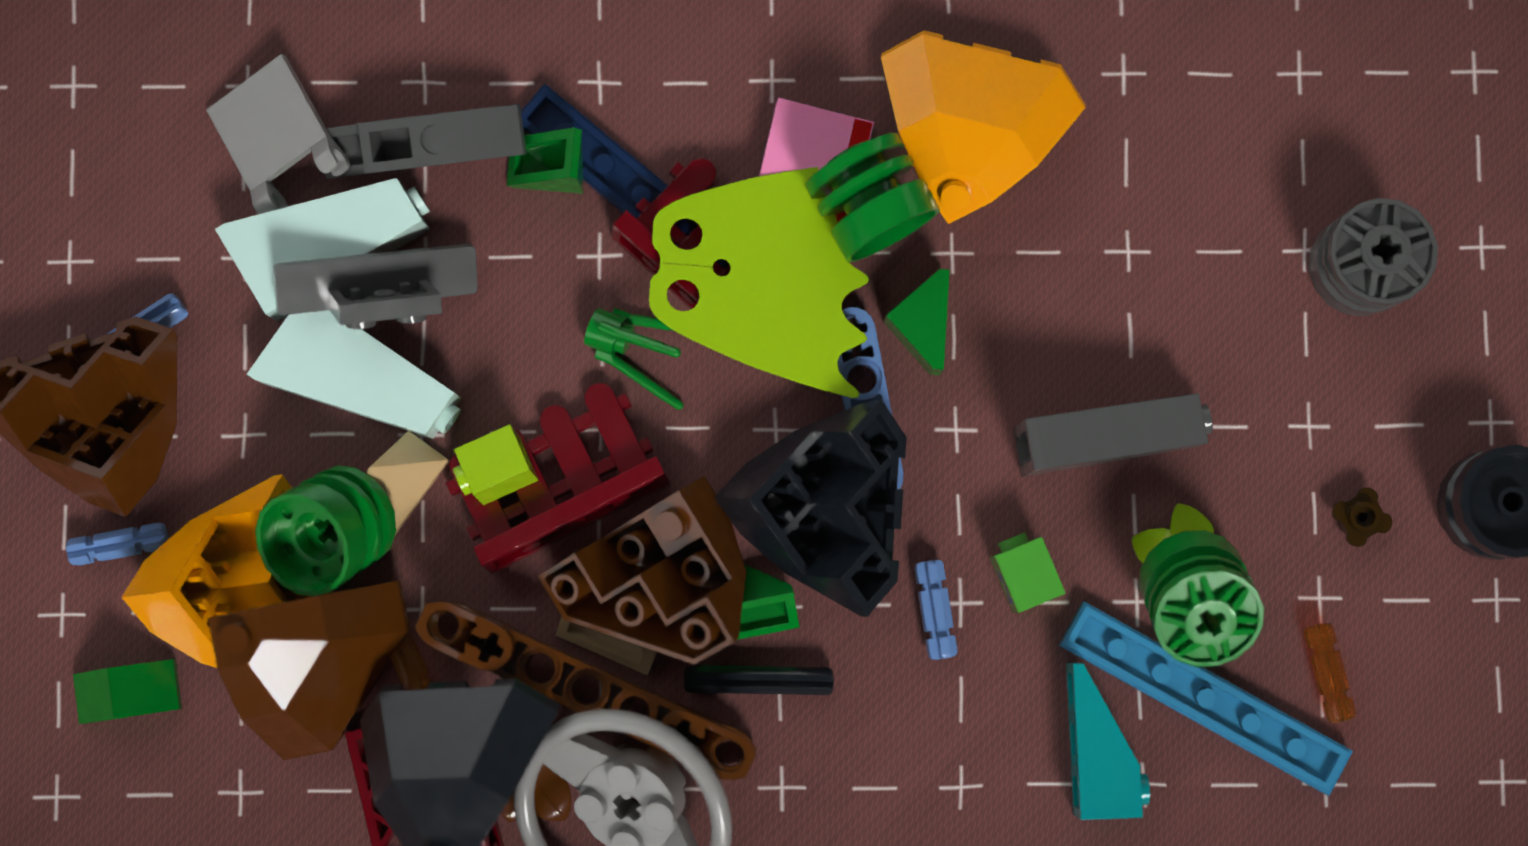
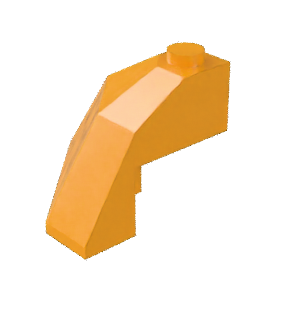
(975, 116)
(207, 573)

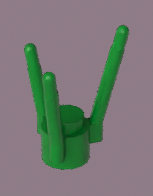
(614, 332)

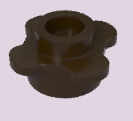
(1347, 517)

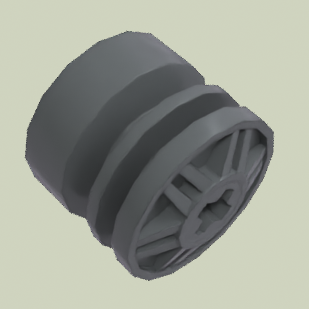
(1362, 283)

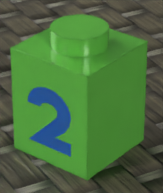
(1026, 572)

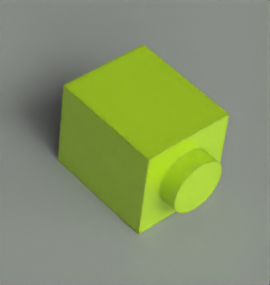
(494, 465)

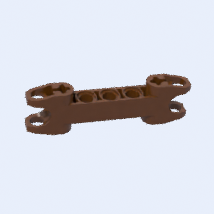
(519, 649)

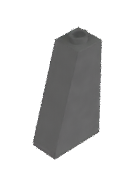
(1111, 434)

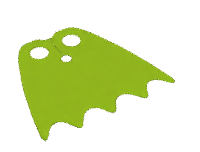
(783, 284)

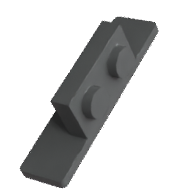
(377, 285)

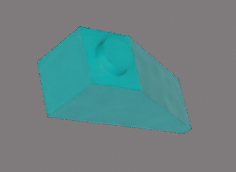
(1103, 766)

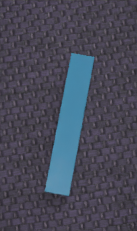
(1206, 699)

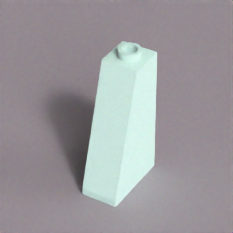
(337, 225)
(354, 373)

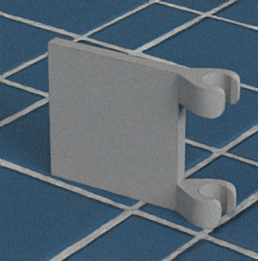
(270, 128)

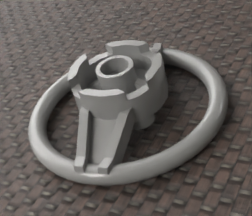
(612, 775)

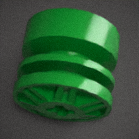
(868, 190)
(325, 530)
(1200, 598)

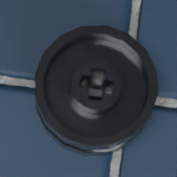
(1474, 508)

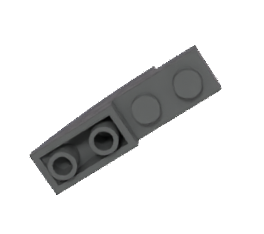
(430, 139)

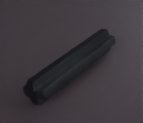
(758, 680)

